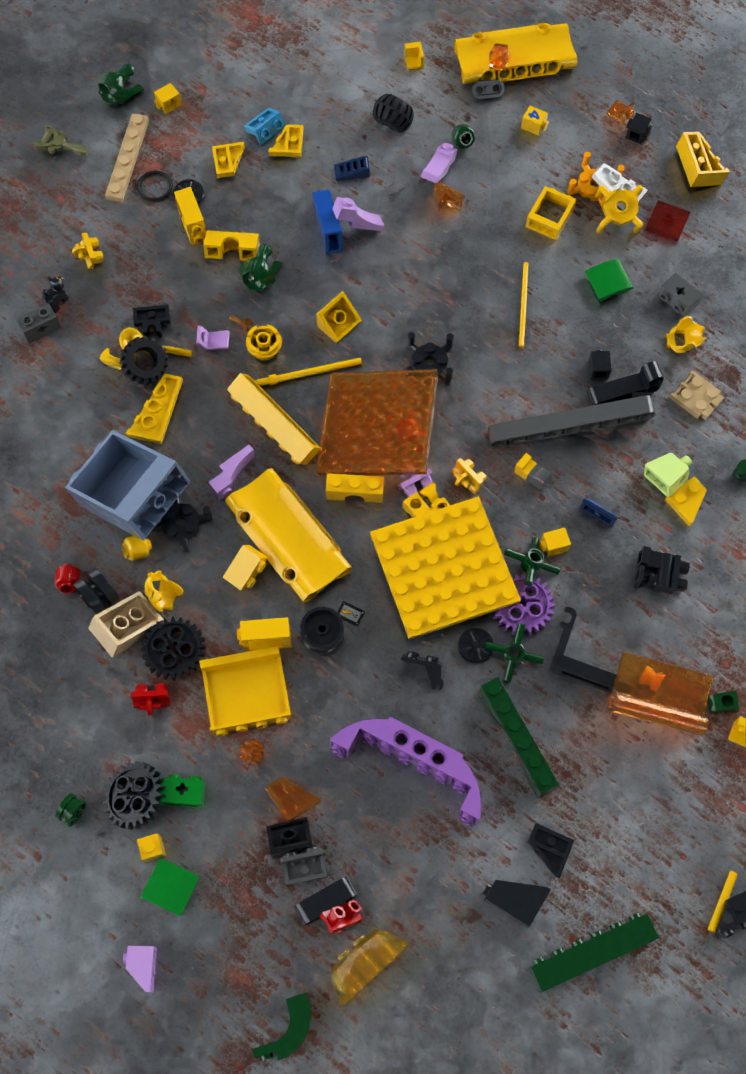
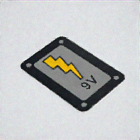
(350, 613)

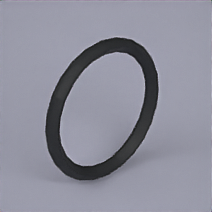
(157, 198)

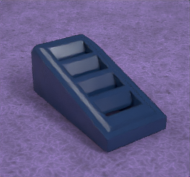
(353, 174)

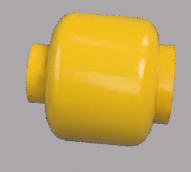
(135, 548)

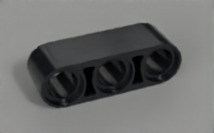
(325, 899)

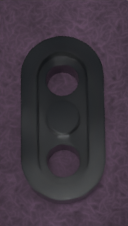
(487, 89)

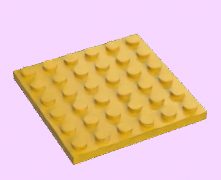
(444, 567)

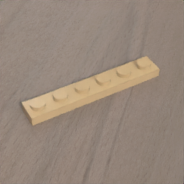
(127, 158)

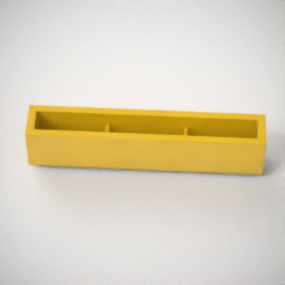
(273, 419)

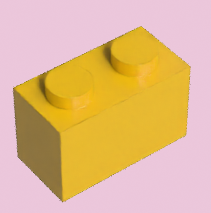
(245, 567)

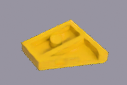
(289, 142)
(227, 158)
(687, 500)

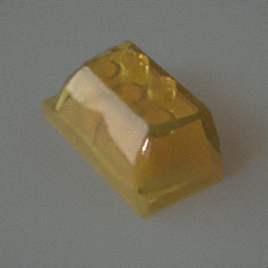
(364, 963)

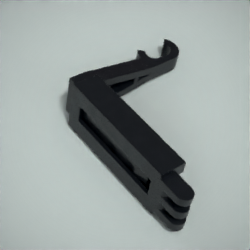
(576, 669)

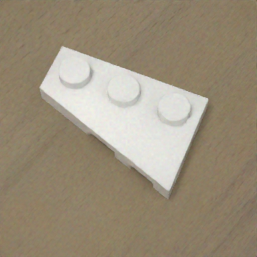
(613, 180)

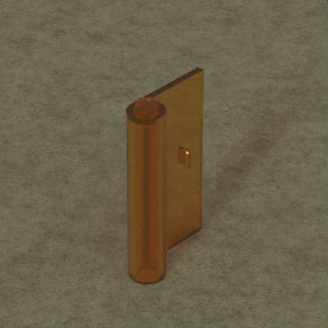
(649, 694)

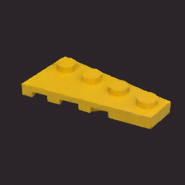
(157, 411)

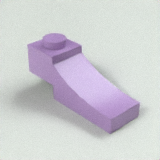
(440, 163)
(357, 218)
(222, 484)

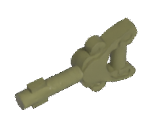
(58, 143)

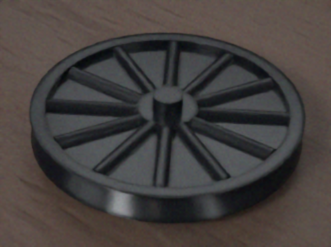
(195, 186)
(472, 645)

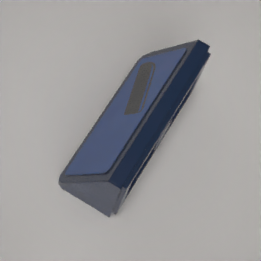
(599, 511)

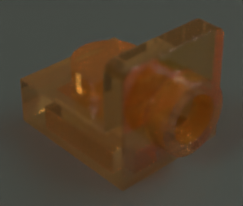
(621, 112)

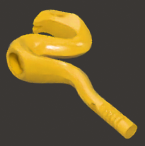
(125, 337)

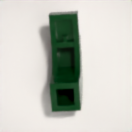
(300, 1021)

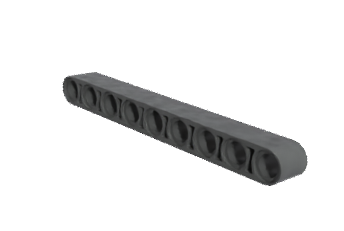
(571, 421)

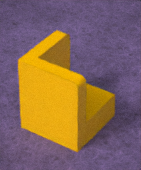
(414, 56)

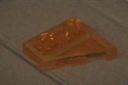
(290, 798)

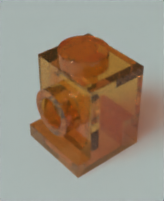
(499, 57)

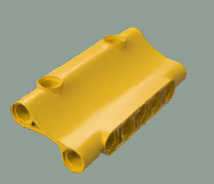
(527, 47)
(288, 534)

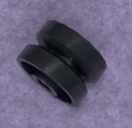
(99, 590)
(332, 629)

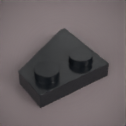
(550, 848)

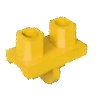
(85, 251)
(466, 476)

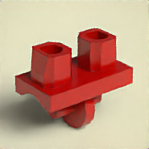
(150, 700)
(342, 916)

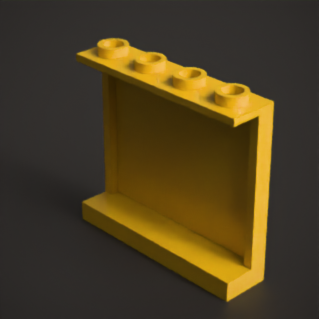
(245, 691)

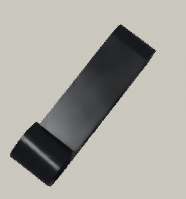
(647, 380)

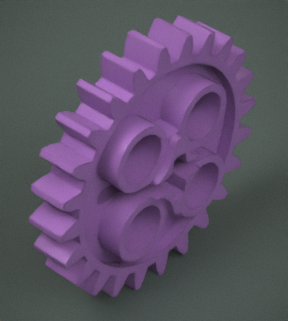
(526, 617)

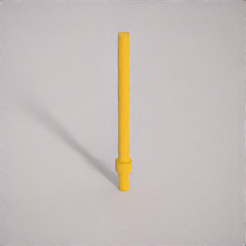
(274, 379)

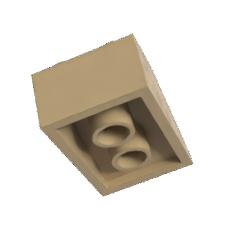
(124, 623)

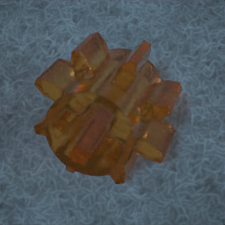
(251, 751)

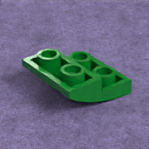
(609, 279)
(169, 886)

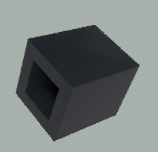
(600, 364)

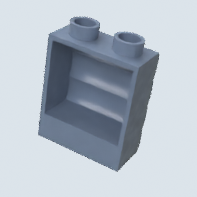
(128, 484)

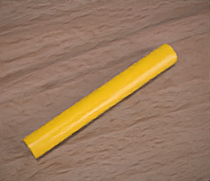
(720, 907)

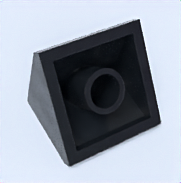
(289, 837)

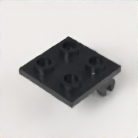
(432, 665)

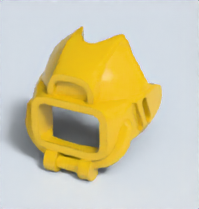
(692, 335)
(166, 594)

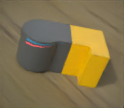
(532, 472)

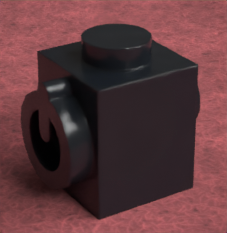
(639, 128)

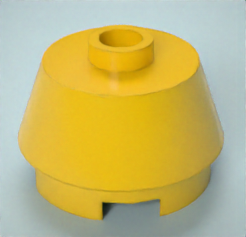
(263, 342)

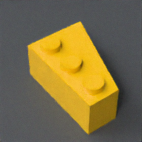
(699, 162)

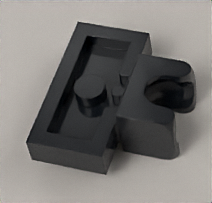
(151, 318)

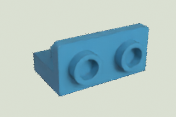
(265, 125)

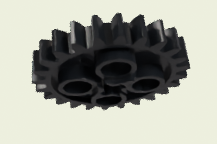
(157, 657)
(131, 815)

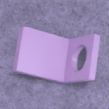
(213, 340)

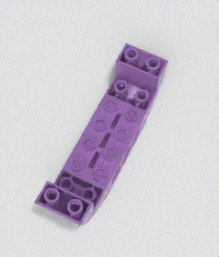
(386, 735)

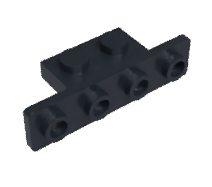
(737, 909)

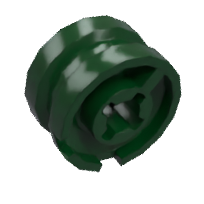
(70, 809)

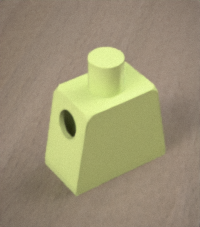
(668, 472)

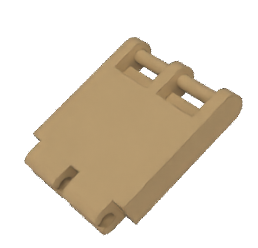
(698, 396)

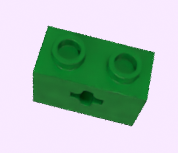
(192, 798)

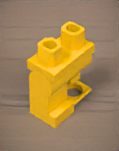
(416, 505)

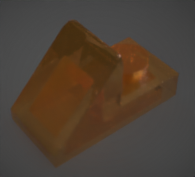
(445, 194)

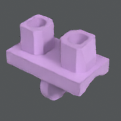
(408, 485)

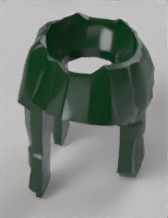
(111, 86)
(256, 271)

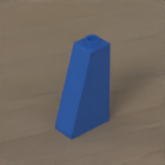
(328, 224)

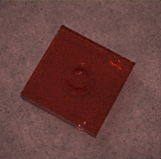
(667, 221)

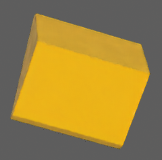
(337, 317)

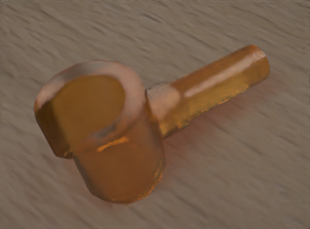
(242, 322)

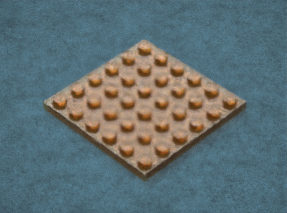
(378, 423)

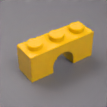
(219, 242)
(343, 485)

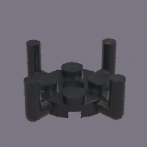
(433, 352)
(192, 523)

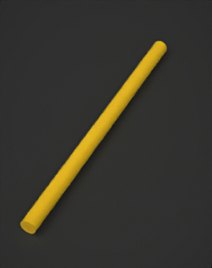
(523, 304)

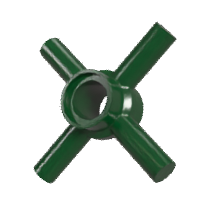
(532, 561)
(506, 651)

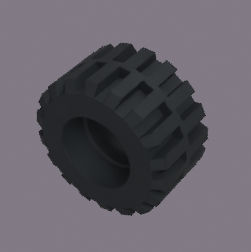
(154, 349)

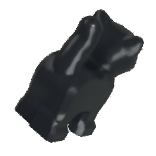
(55, 293)

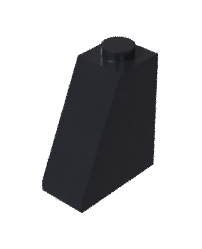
(516, 900)

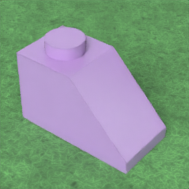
(141, 964)

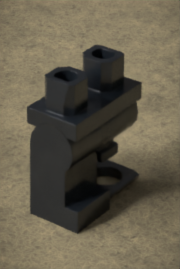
(666, 568)

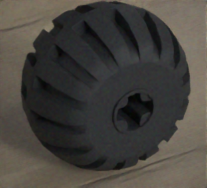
(393, 112)

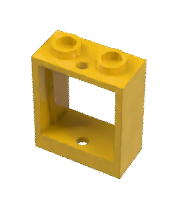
(190, 215)
(544, 225)
(264, 634)

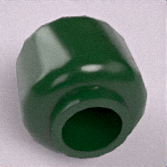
(463, 136)

